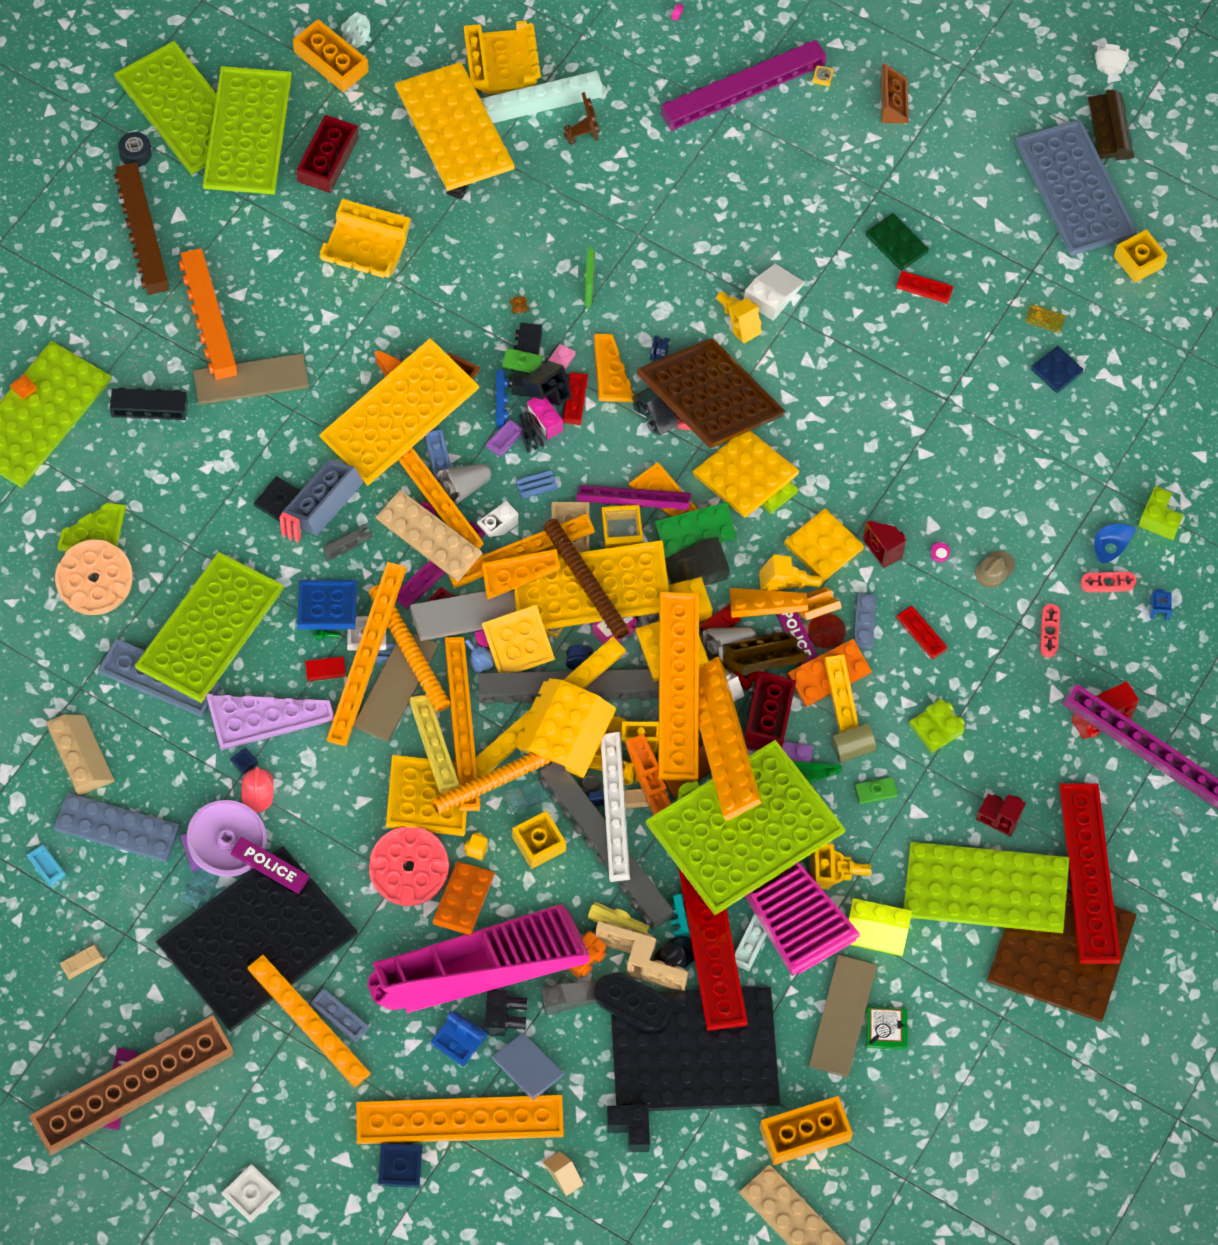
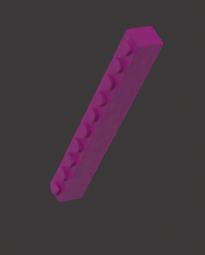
(743, 85)
(1142, 743)

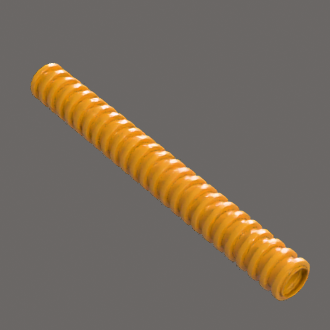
(415, 658)
(488, 782)

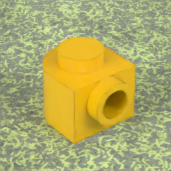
(628, 772)
(476, 846)

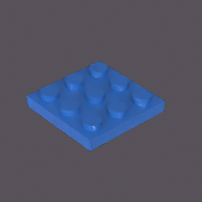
(327, 604)

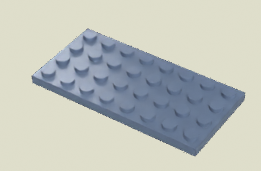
(1075, 187)

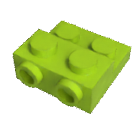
(937, 725)

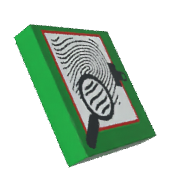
(886, 1028)

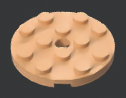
(89, 558)

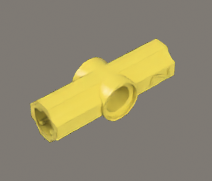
(618, 917)

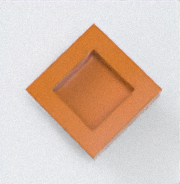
(23, 387)

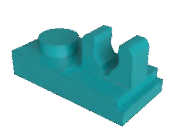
(679, 909)

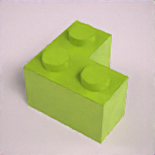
(1158, 517)

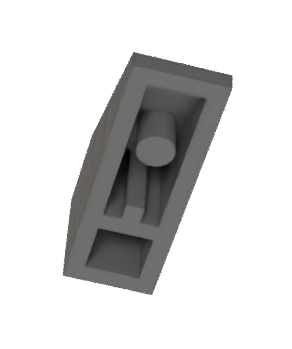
(568, 996)

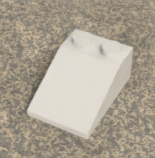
(773, 290)

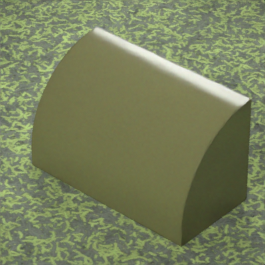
(853, 743)

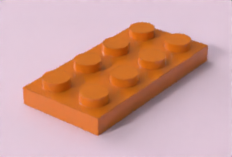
(812, 677)
(463, 898)

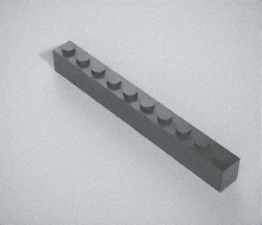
(526, 685)
(592, 827)

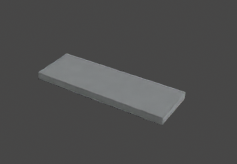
(459, 613)

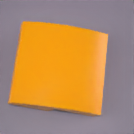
(819, 603)

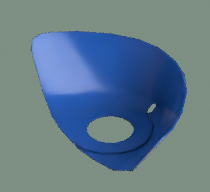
(1116, 534)

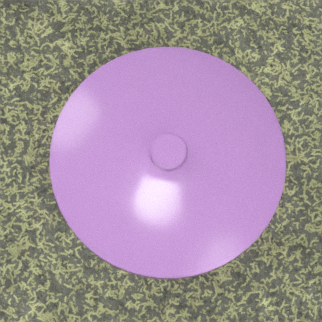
(217, 830)

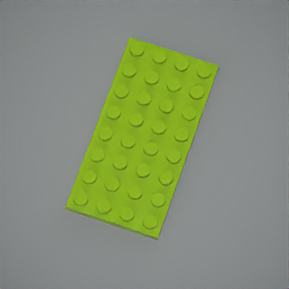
(173, 101)
(247, 130)
(41, 421)
(209, 627)
(986, 887)

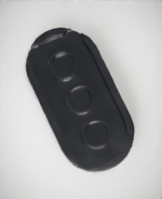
(633, 1001)

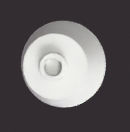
(1111, 59)

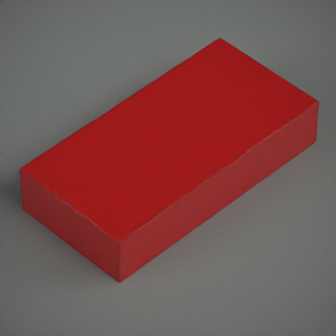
(325, 669)

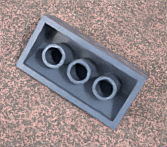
(324, 496)

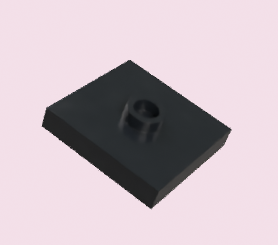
(276, 498)

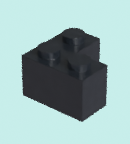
(548, 382)
(659, 415)
(630, 1120)

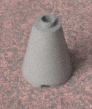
(463, 480)
(715, 637)

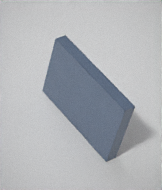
(527, 1066)

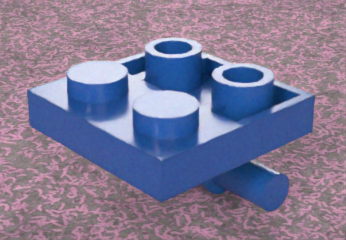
(459, 1038)

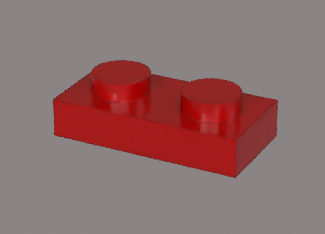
(721, 620)

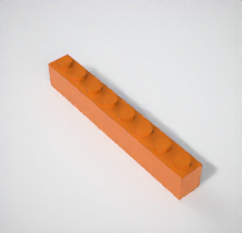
(208, 314)

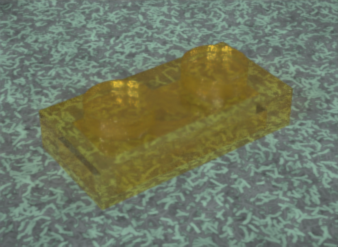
(1045, 319)

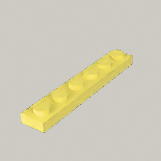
(434, 743)

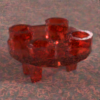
(826, 639)

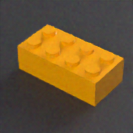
(330, 55)
(805, 1130)

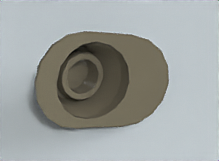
(994, 569)

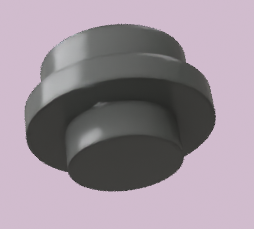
(590, 784)

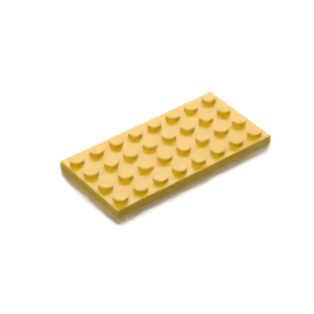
(454, 126)
(399, 411)
(627, 574)

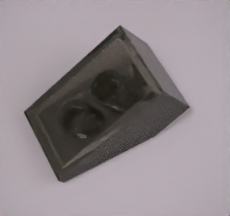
(699, 560)

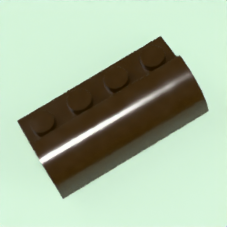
(1111, 126)
(762, 653)

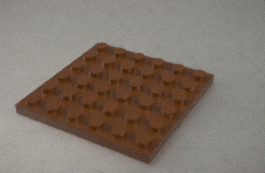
(710, 392)
(1049, 967)

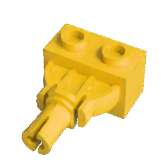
(743, 316)
(780, 574)
(634, 729)
(831, 867)

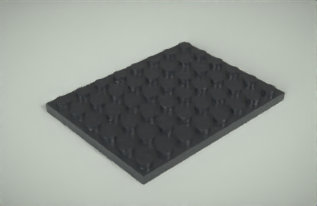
(251, 921)
(697, 1067)

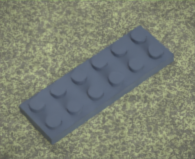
(120, 666)
(117, 827)

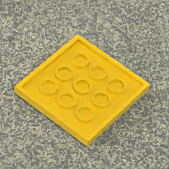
(745, 473)
(411, 797)

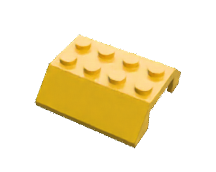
(502, 59)
(366, 239)
(565, 725)

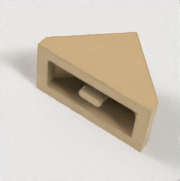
(563, 1173)

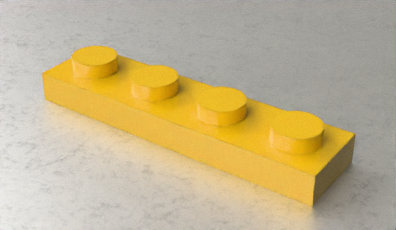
(841, 692)

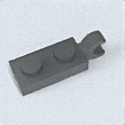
(346, 543)

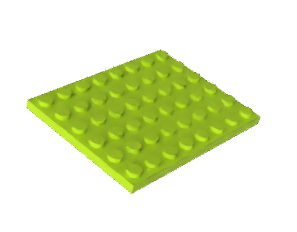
(741, 854)

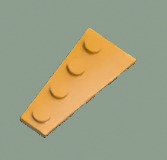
(610, 372)
(659, 480)
(514, 572)
(765, 602)

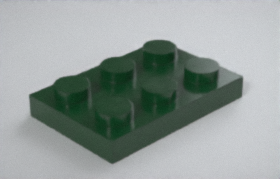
(897, 242)

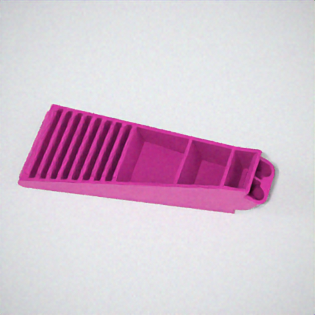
(801, 919)
(479, 961)

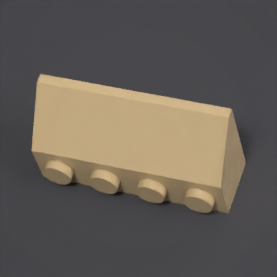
(79, 753)

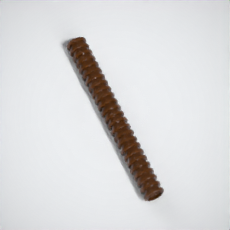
(586, 578)

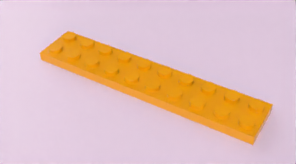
(678, 686)
(725, 742)
(459, 1119)

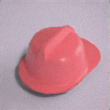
(257, 789)

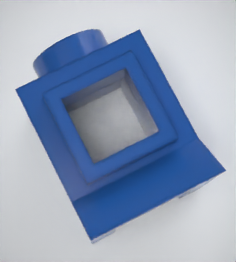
(1161, 602)

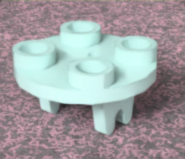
(356, 30)

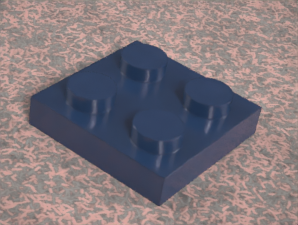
(1057, 369)
(400, 1165)

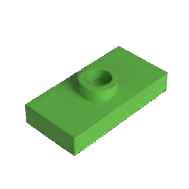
(521, 360)
(876, 790)

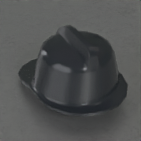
(676, 952)

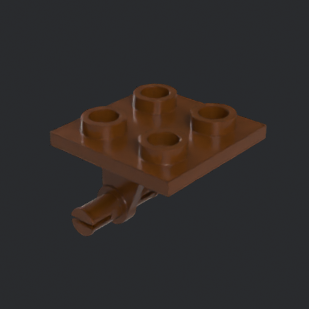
(585, 126)

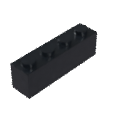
(529, 341)
(148, 404)

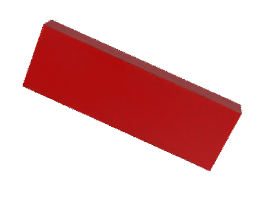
(924, 287)
(574, 406)
(921, 632)

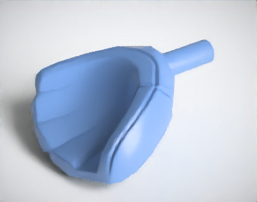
(480, 658)

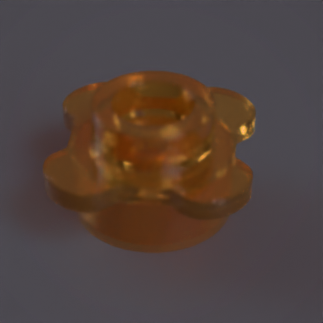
(519, 300)

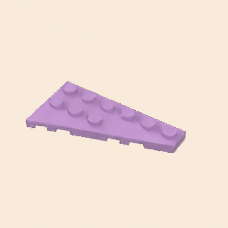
(258, 718)

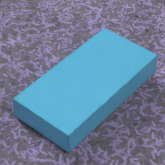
(46, 865)

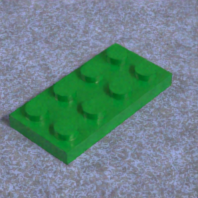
(694, 526)

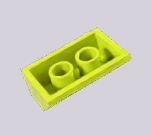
(880, 926)

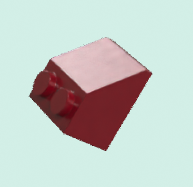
(884, 542)

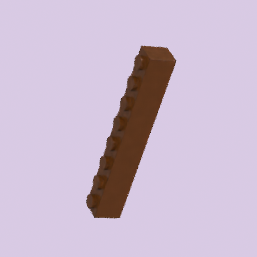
(142, 229)

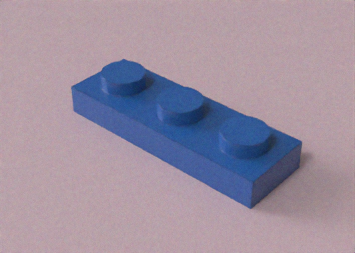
(501, 399)

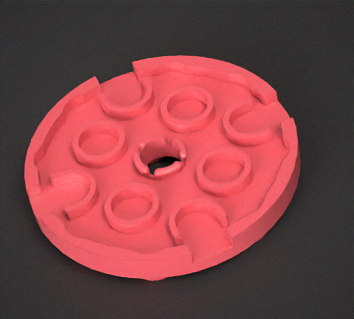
(429, 869)

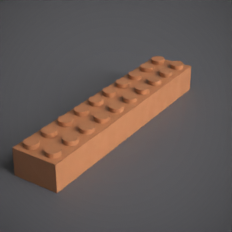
(131, 1085)

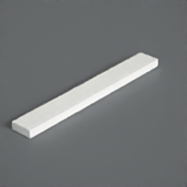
(615, 807)

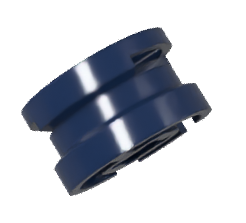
(662, 348)
(577, 655)

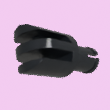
(530, 431)

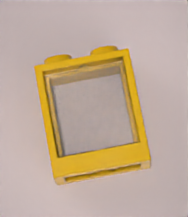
(621, 525)

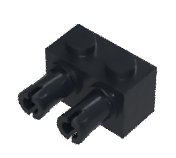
(496, 1016)

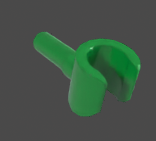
(322, 634)

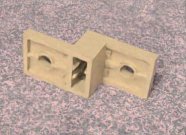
(641, 956)

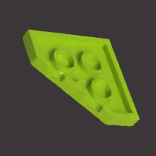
(101, 525)

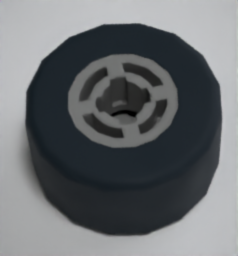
(135, 148)

